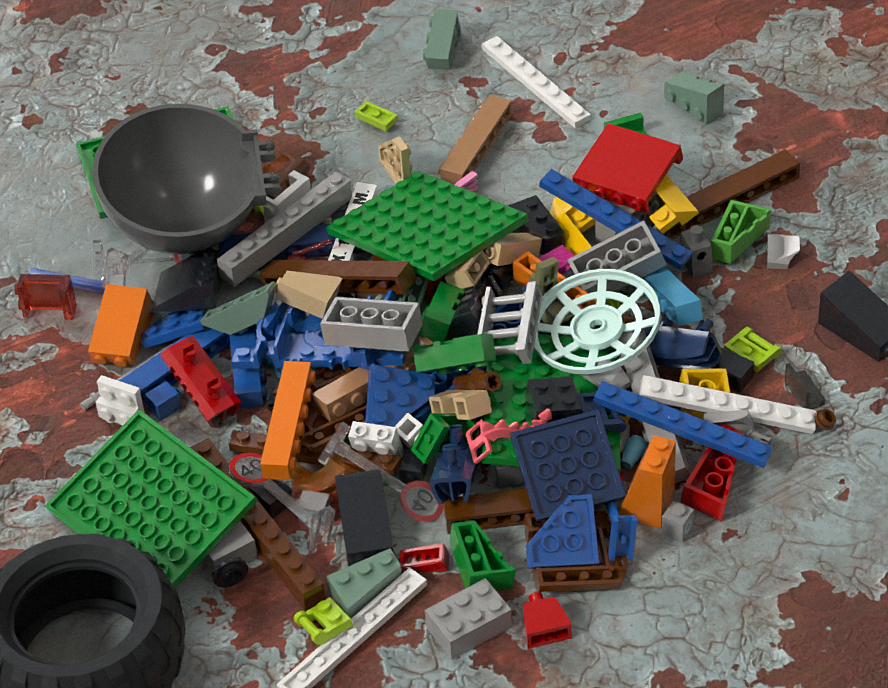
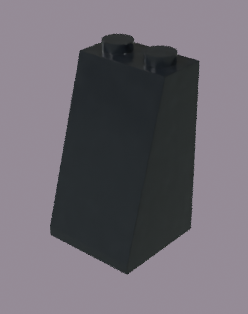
(855, 315)
(363, 515)

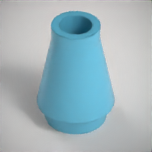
(633, 450)

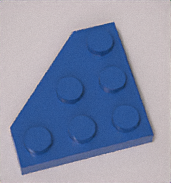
(173, 326)
(396, 393)
(566, 537)

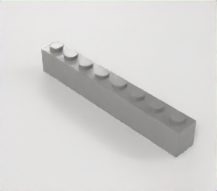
(284, 229)
(635, 369)

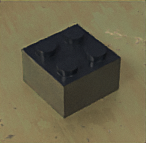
(552, 393)

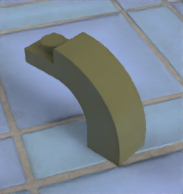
(546, 278)

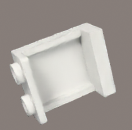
(298, 187)

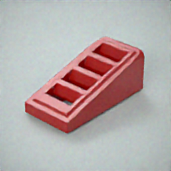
(434, 565)

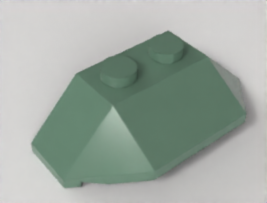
(242, 311)

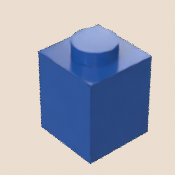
(163, 400)

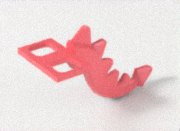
(501, 429)

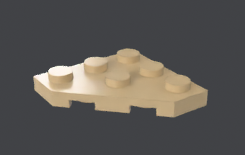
(395, 158)

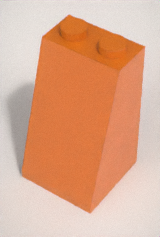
(120, 325)
(652, 484)

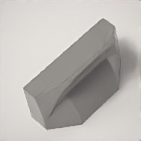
(781, 250)
(615, 377)
(739, 419)

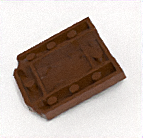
(317, 428)
(605, 575)

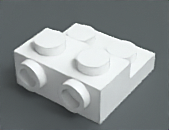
(117, 400)
(375, 439)

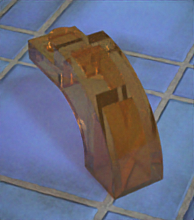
(322, 480)

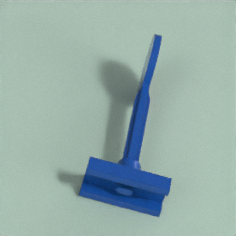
(622, 531)

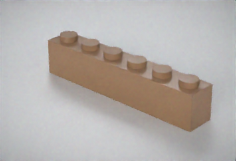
(476, 139)
(351, 389)

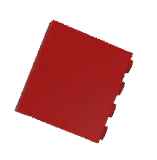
(626, 166)

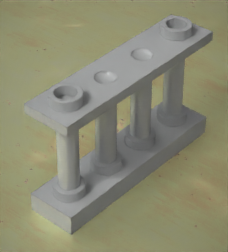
(529, 320)

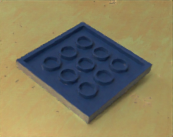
(567, 460)

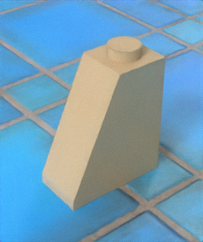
(308, 291)

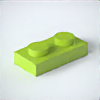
(376, 116)

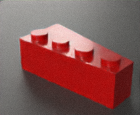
(710, 482)

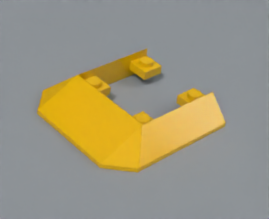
(574, 222)

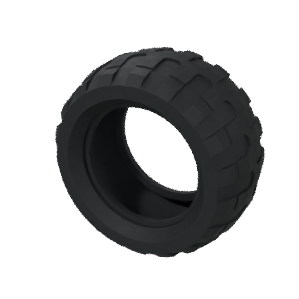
(90, 574)

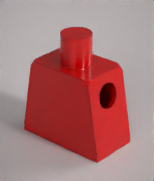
(545, 621)

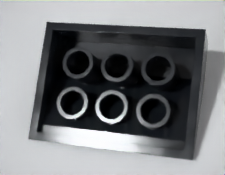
(189, 284)

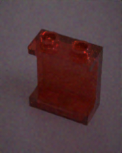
(46, 293)

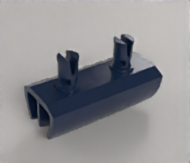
(685, 347)
(454, 468)

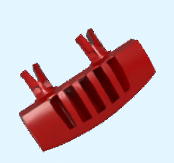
(201, 379)

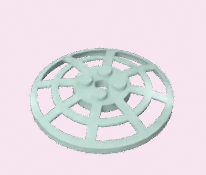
(599, 314)

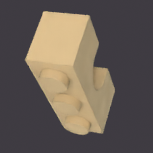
(465, 403)

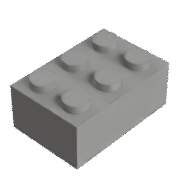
(468, 618)

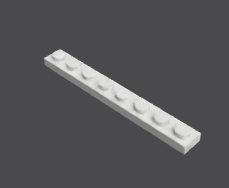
(536, 82)
(713, 401)
(364, 625)

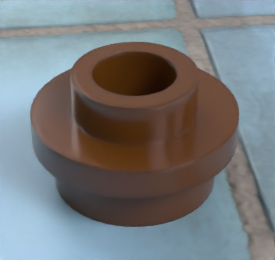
(825, 419)

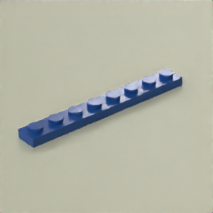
(609, 214)
(683, 424)

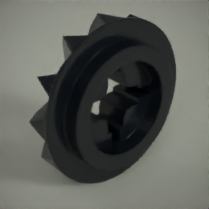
(236, 570)

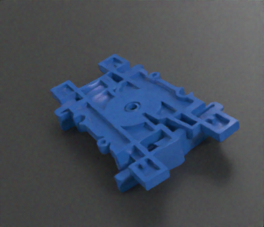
(307, 343)

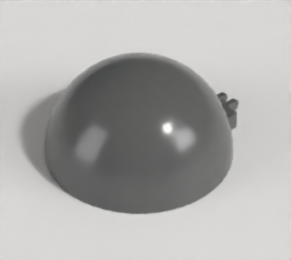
(181, 177)

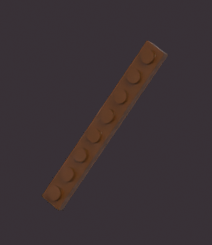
(254, 443)

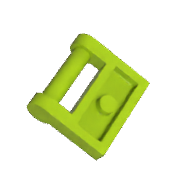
(742, 346)
(329, 616)

